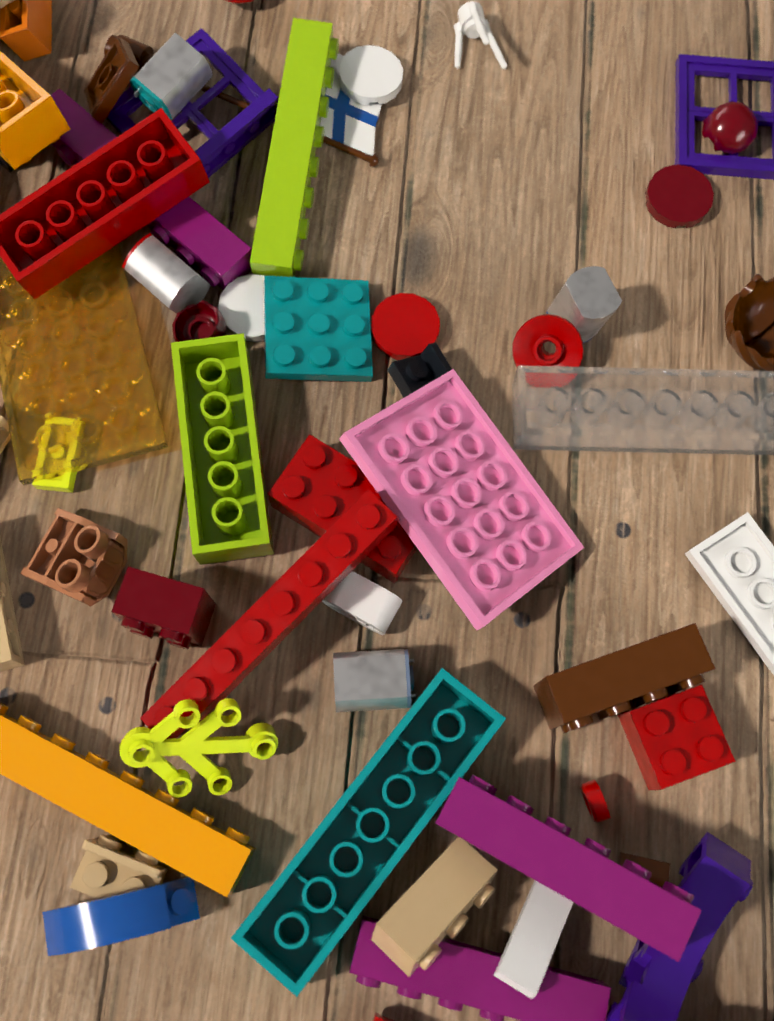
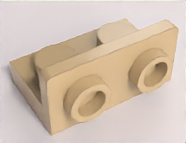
(113, 871)

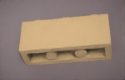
(435, 907)

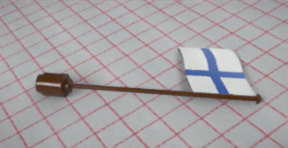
(348, 123)

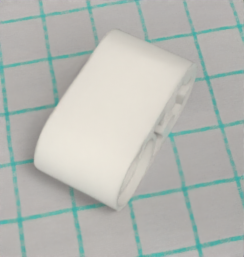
(364, 602)

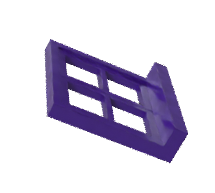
(687, 113)
(235, 134)

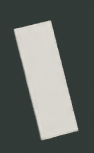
(533, 940)

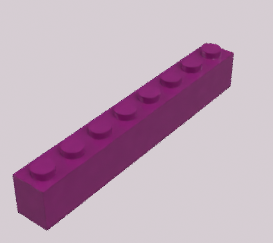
(186, 226)

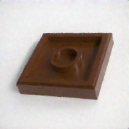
(110, 79)

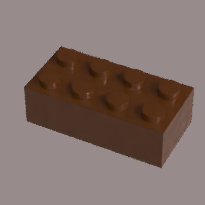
(628, 674)

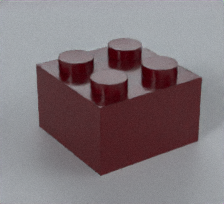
(163, 607)

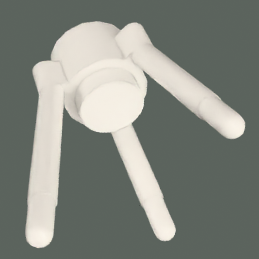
(473, 24)

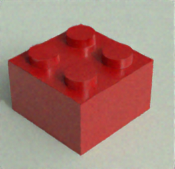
(676, 738)

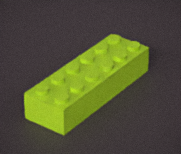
(221, 450)

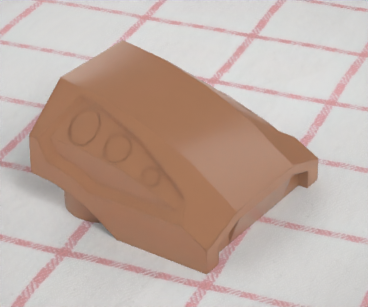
(78, 558)

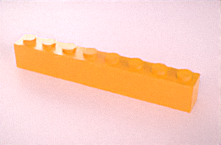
(122, 805)

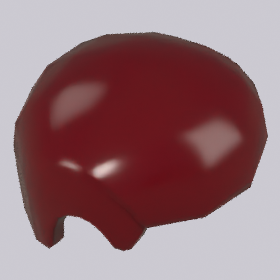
(731, 127)
(198, 322)

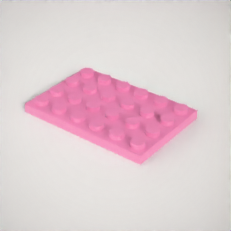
(462, 496)

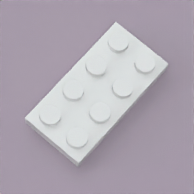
(740, 573)

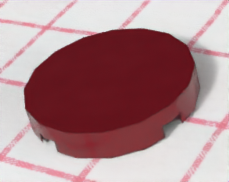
(679, 196)

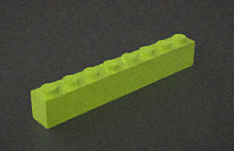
(293, 149)

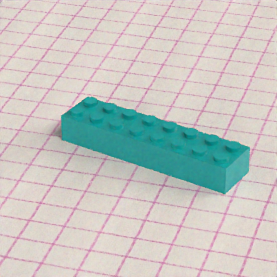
(367, 832)

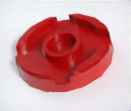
(404, 325)

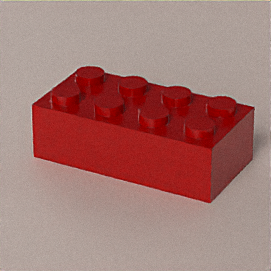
(321, 488)

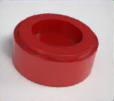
(595, 801)

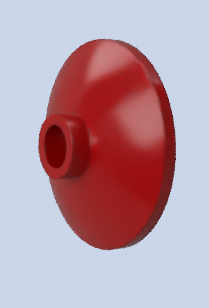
(530, 339)

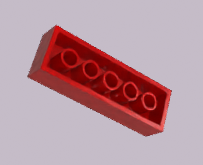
(98, 203)

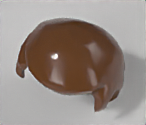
(751, 323)

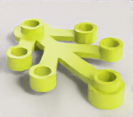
(195, 745)

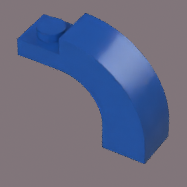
(120, 917)

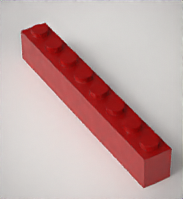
(278, 611)

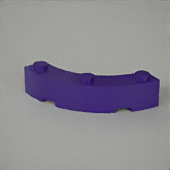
(655, 981)

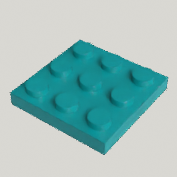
(317, 329)

